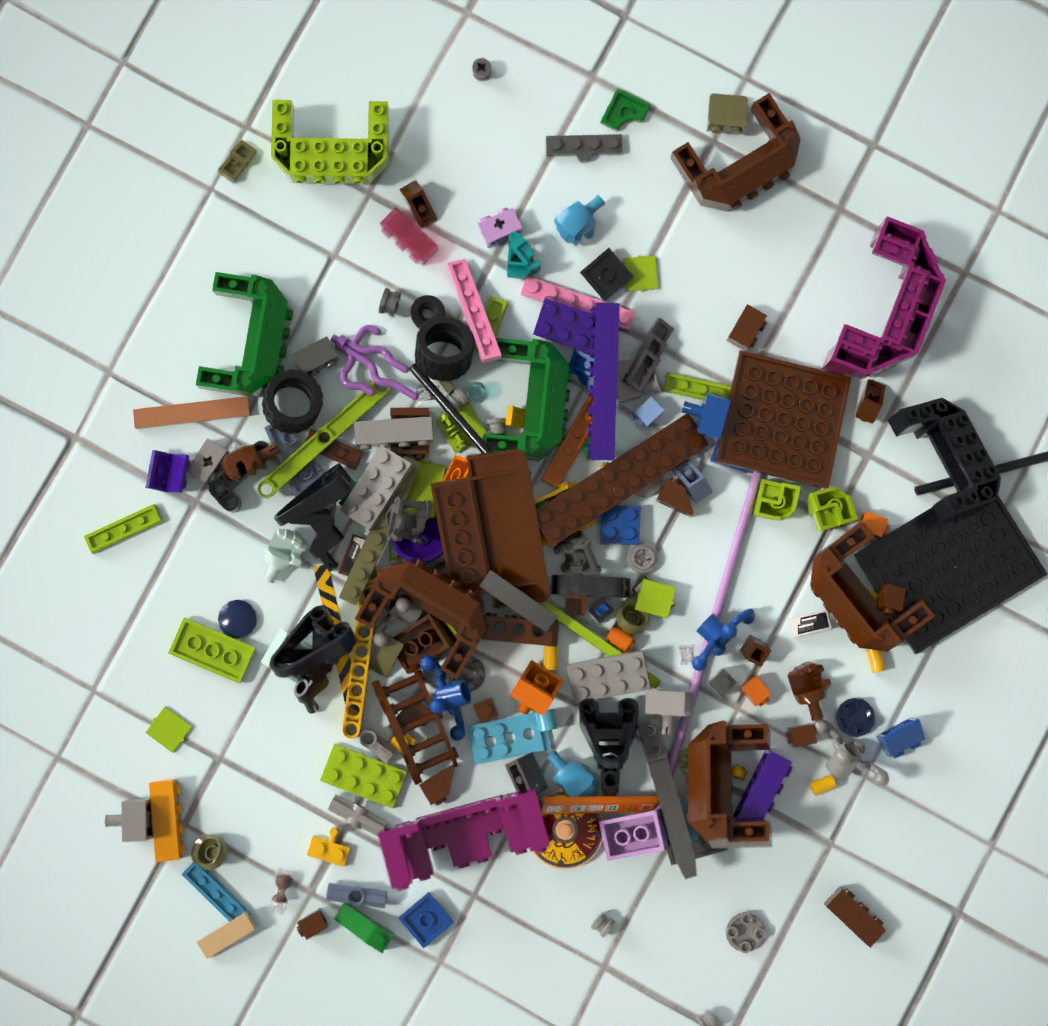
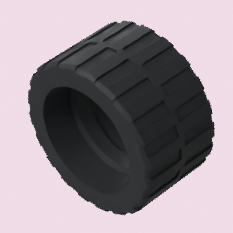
(444, 330)
(298, 380)

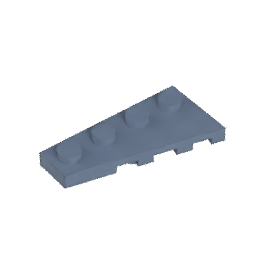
(288, 445)

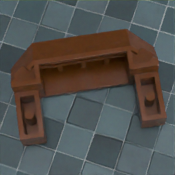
(749, 174)
(437, 596)
(852, 602)
(711, 785)

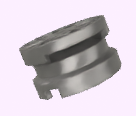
(389, 302)

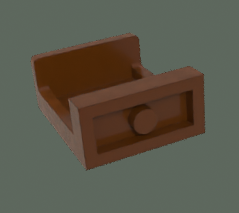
(414, 450)

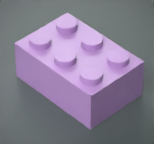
(634, 834)

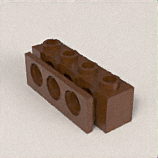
(528, 637)

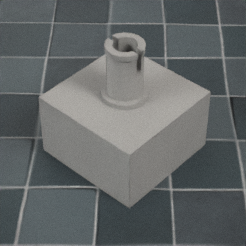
(668, 705)
(134, 819)

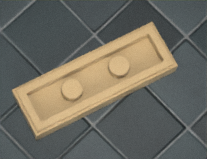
(226, 935)

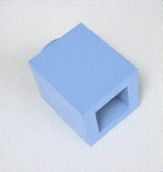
(648, 413)

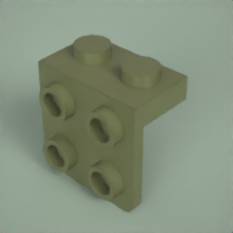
(727, 114)

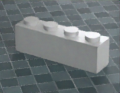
(394, 432)

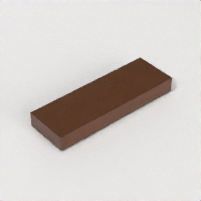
(339, 451)

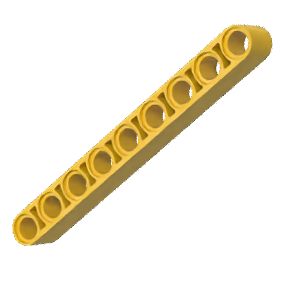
(353, 678)

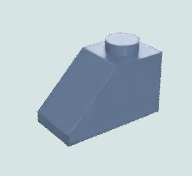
(692, 480)

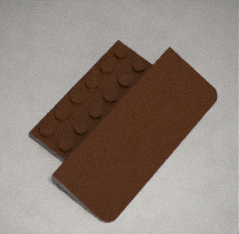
(492, 525)

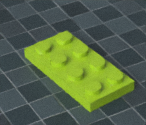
(212, 650)
(363, 776)

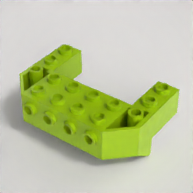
(330, 158)

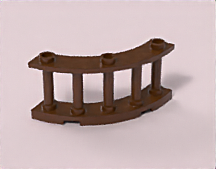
(401, 730)

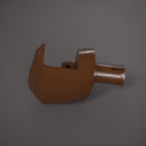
(251, 457)
(809, 687)

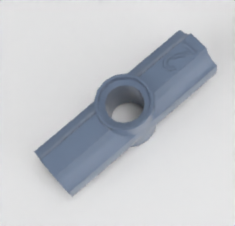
(343, 894)

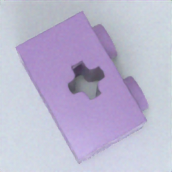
(493, 235)

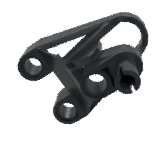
(312, 510)
(313, 664)
(609, 727)

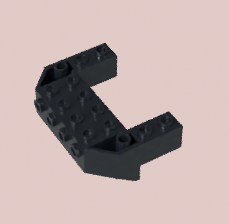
(959, 451)

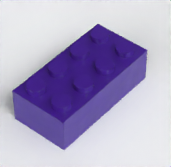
(565, 324)
(762, 788)

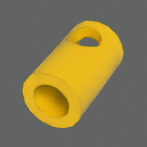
(550, 658)
(876, 660)
(822, 784)

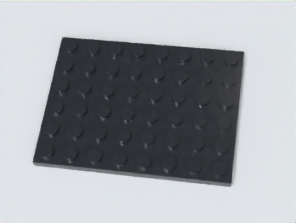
(953, 565)

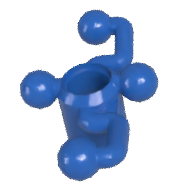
(718, 635)
(448, 696)

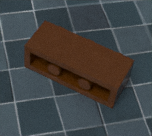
(855, 916)

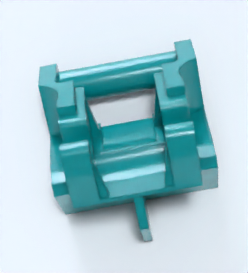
(520, 258)

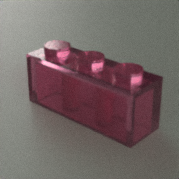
(408, 236)

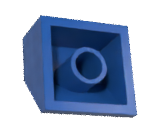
(901, 737)

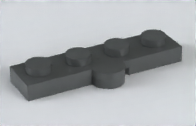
(584, 145)

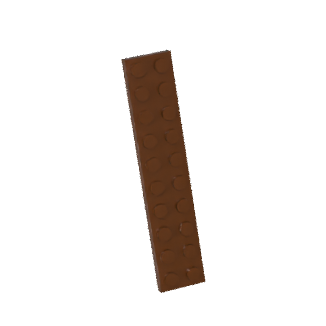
(619, 479)

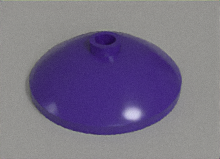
(428, 551)

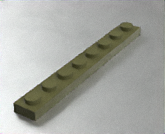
(374, 545)

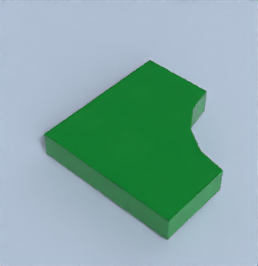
(624, 109)

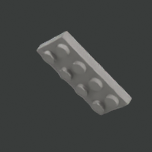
(376, 488)
(609, 676)

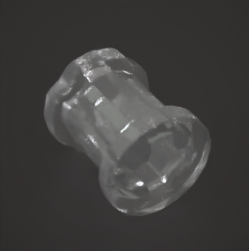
(687, 654)

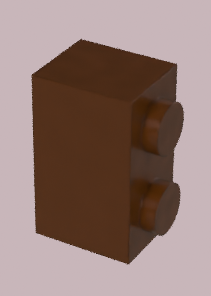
(747, 327)

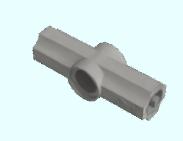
(357, 815)

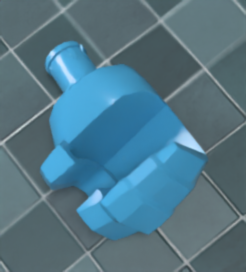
(578, 220)
(573, 777)

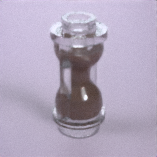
(283, 881)

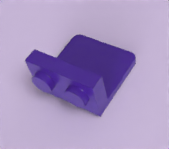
(167, 472)

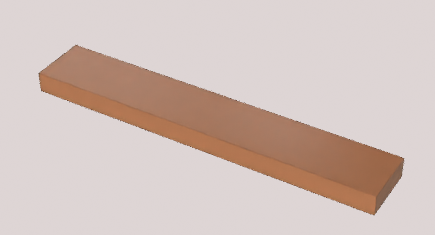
(191, 412)

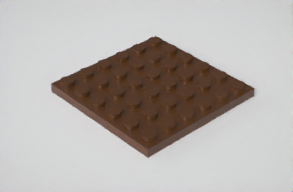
(783, 419)

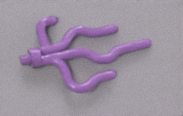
(354, 352)

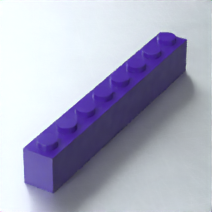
(605, 381)

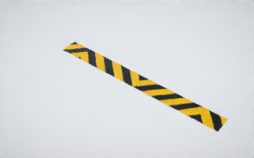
(329, 600)

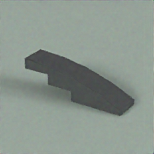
(649, 354)
(518, 601)

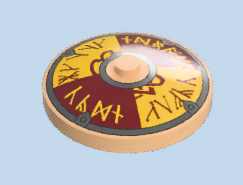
(571, 837)

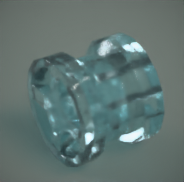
(478, 394)

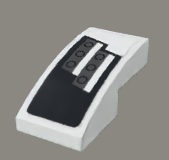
(809, 623)

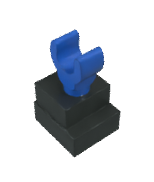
(601, 610)

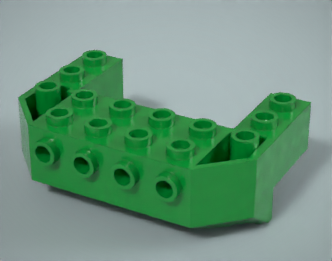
(264, 339)
(544, 401)

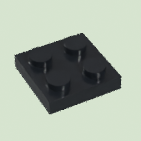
(606, 274)

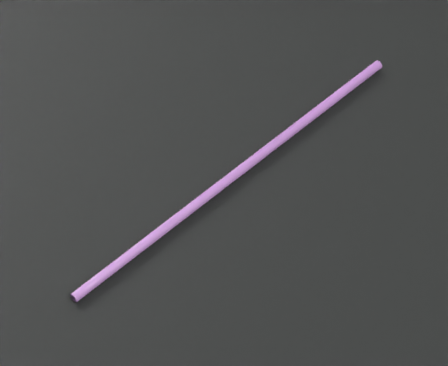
(717, 610)

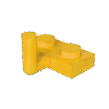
(328, 849)

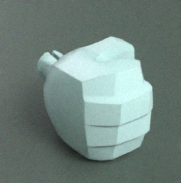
(284, 552)

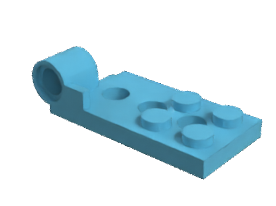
(516, 725)

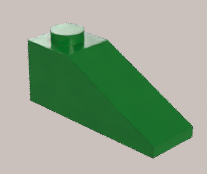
(364, 927)

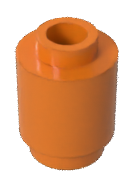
(620, 639)

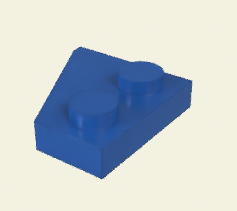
(580, 366)

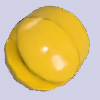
(739, 773)

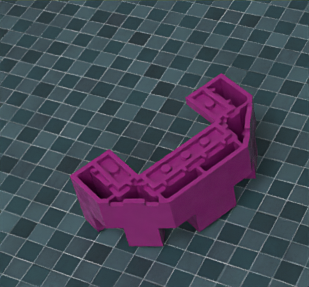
(922, 284)
(465, 832)

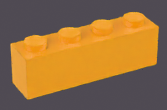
(166, 821)

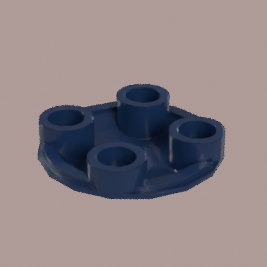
(237, 619)
(855, 717)

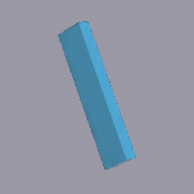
(214, 891)

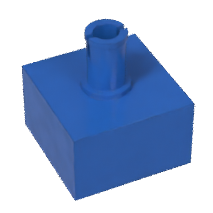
(710, 413)

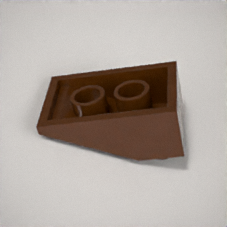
(424, 638)

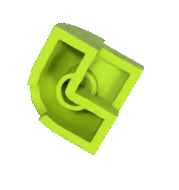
(776, 500)
(831, 508)

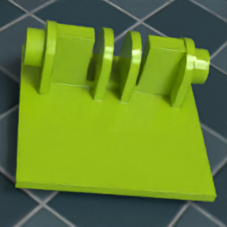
(454, 434)

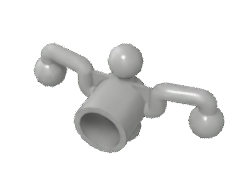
(400, 608)
(848, 756)

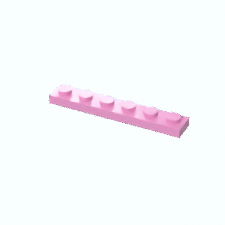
(539, 290)
(474, 311)

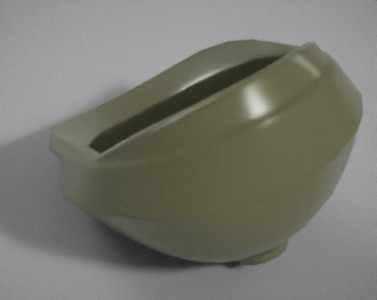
(631, 619)
(209, 852)

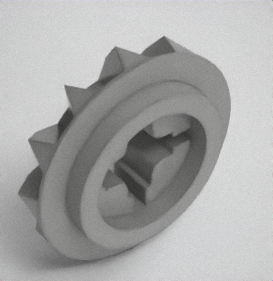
(637, 550)

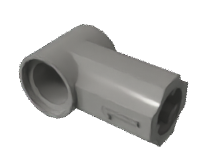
(378, 747)

